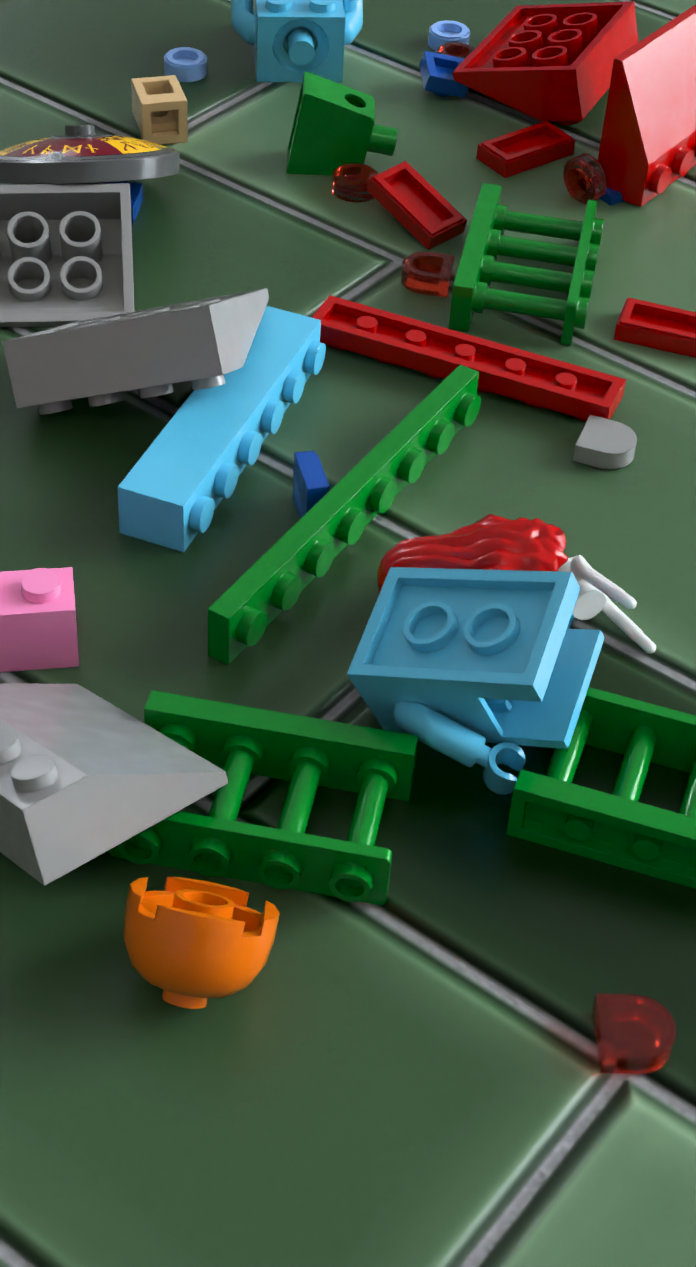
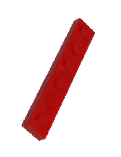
(439, 351)

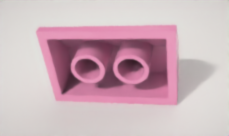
(38, 620)

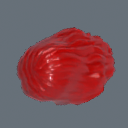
(485, 545)

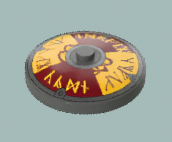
(86, 158)

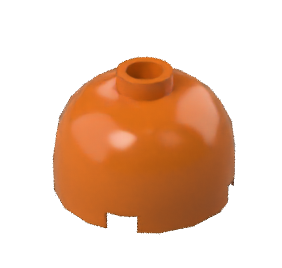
(196, 938)

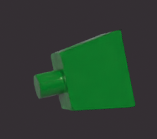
(334, 128)

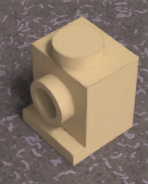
(160, 109)

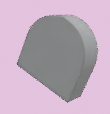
(605, 444)

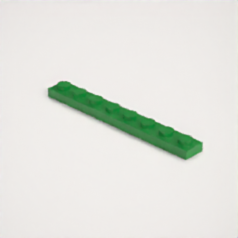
(340, 516)

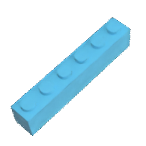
(219, 433)

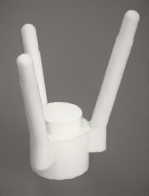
(594, 598)

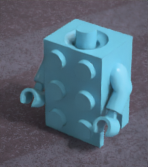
(297, 36)
(477, 663)

